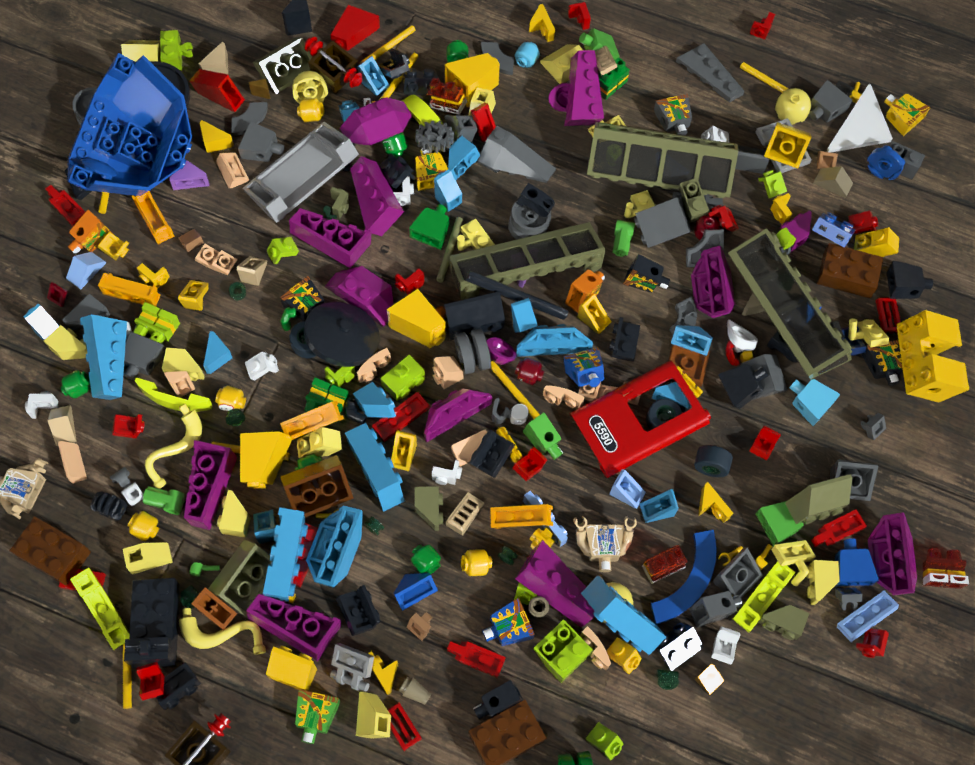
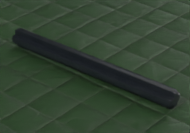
(516, 294)

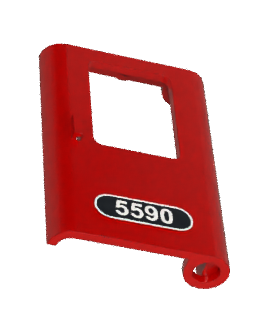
(617, 434)

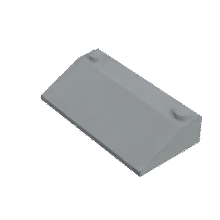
(301, 171)

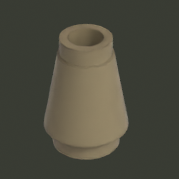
(541, 603)
(414, 690)

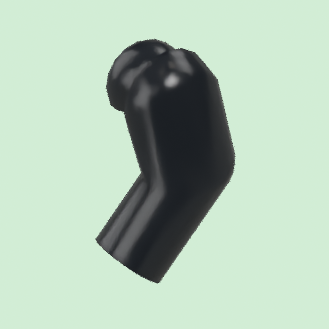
(352, 413)

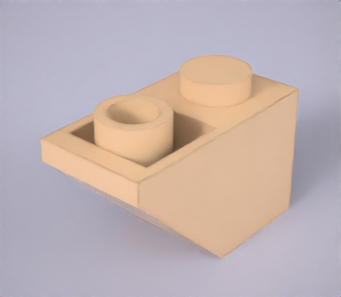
(447, 371)

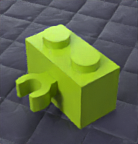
(172, 48)
(403, 378)

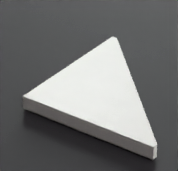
(863, 126)

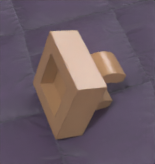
(419, 625)

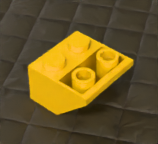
(290, 668)

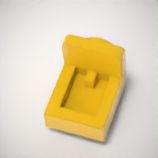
(780, 209)
(113, 246)
(150, 277)
(624, 655)

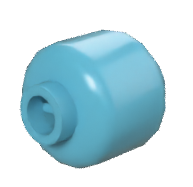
(527, 54)

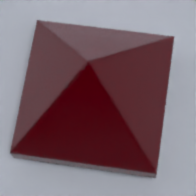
(57, 294)

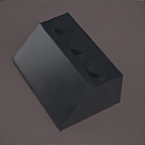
(474, 313)

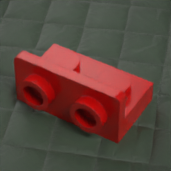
(725, 217)

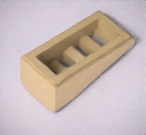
(604, 60)
(461, 529)

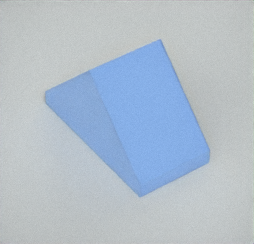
(84, 268)
(627, 490)

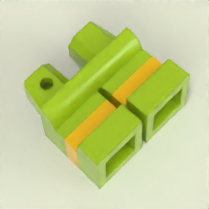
(156, 322)

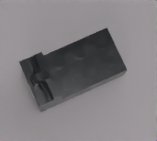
(153, 623)

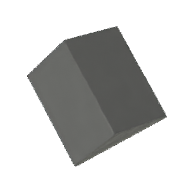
(751, 159)
(775, 381)
(862, 477)
(739, 574)

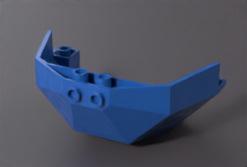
(135, 126)

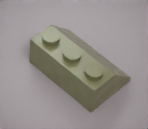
(284, 64)
(820, 500)
(242, 577)

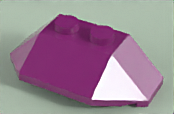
(376, 121)
(713, 283)
(364, 291)
(453, 410)
(894, 554)

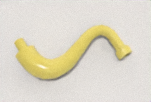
(193, 432)
(200, 640)

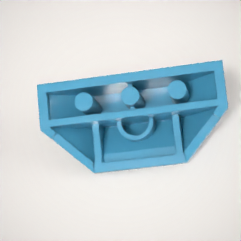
(553, 341)
(335, 546)

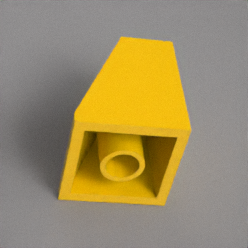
(473, 72)
(787, 145)
(417, 320)
(262, 457)

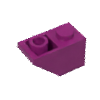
(799, 228)

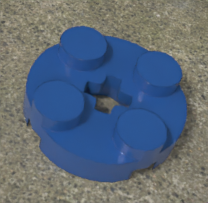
(894, 163)

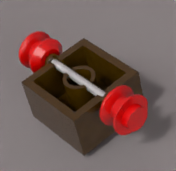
(333, 64)
(200, 746)

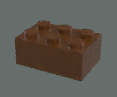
(850, 270)
(317, 486)
(50, 551)
(507, 735)

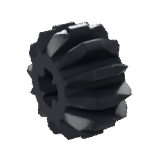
(108, 505)

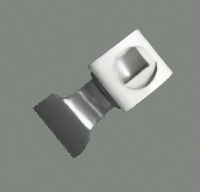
(517, 415)
(130, 490)

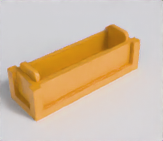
(153, 217)
(128, 290)
(312, 420)
(521, 516)

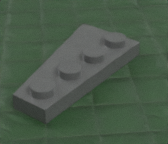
(711, 71)

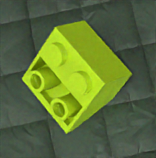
(562, 651)

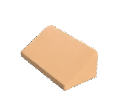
(231, 169)
(180, 382)
(465, 448)
(72, 461)

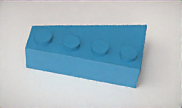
(106, 354)
(376, 466)
(285, 555)
(622, 616)

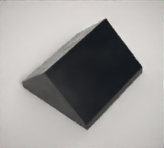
(297, 18)

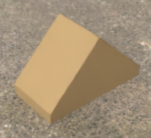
(216, 60)
(251, 270)
(62, 424)

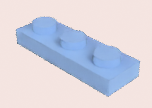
(559, 532)
(867, 616)

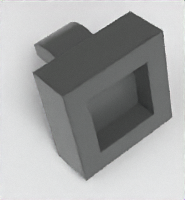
(874, 426)
(848, 595)

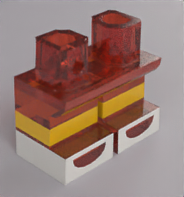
(446, 96)
(664, 564)
(943, 571)

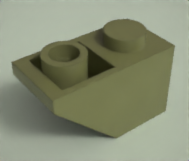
(693, 200)
(427, 505)
(786, 620)

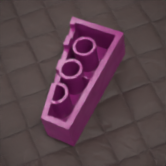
(584, 92)
(375, 197)
(330, 237)
(208, 481)
(551, 579)
(294, 625)

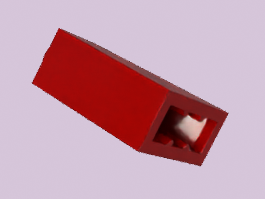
(354, 27)
(217, 88)

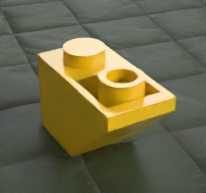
(878, 242)

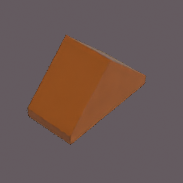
(213, 608)

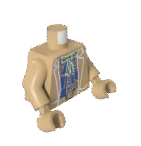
(21, 487)
(604, 542)

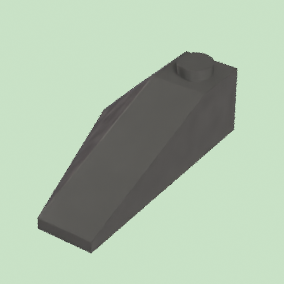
(509, 154)

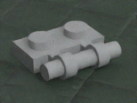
(352, 661)

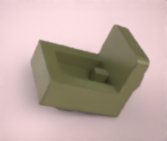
(342, 201)

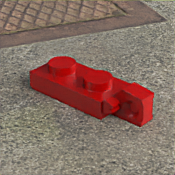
(65, 205)
(839, 529)
(477, 657)

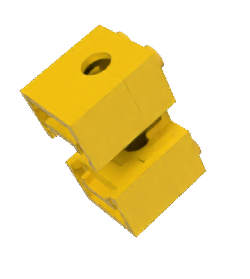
(923, 370)

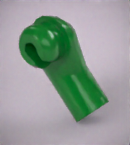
(285, 319)

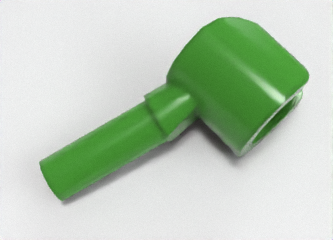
(196, 568)

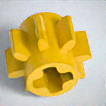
(540, 535)

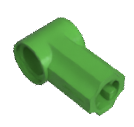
(623, 235)
(170, 501)

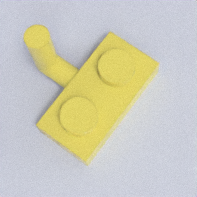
(640, 202)
(475, 236)
(868, 331)
(797, 554)

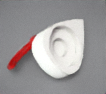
(739, 340)

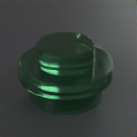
(235, 417)

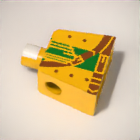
(905, 112)
(427, 168)

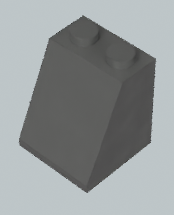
(662, 222)

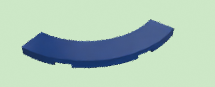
(695, 584)

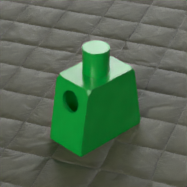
(431, 227)

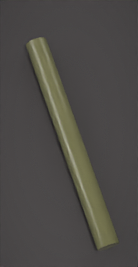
(449, 250)

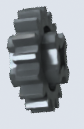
(434, 136)

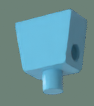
(813, 399)

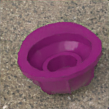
(558, 97)
(500, 351)

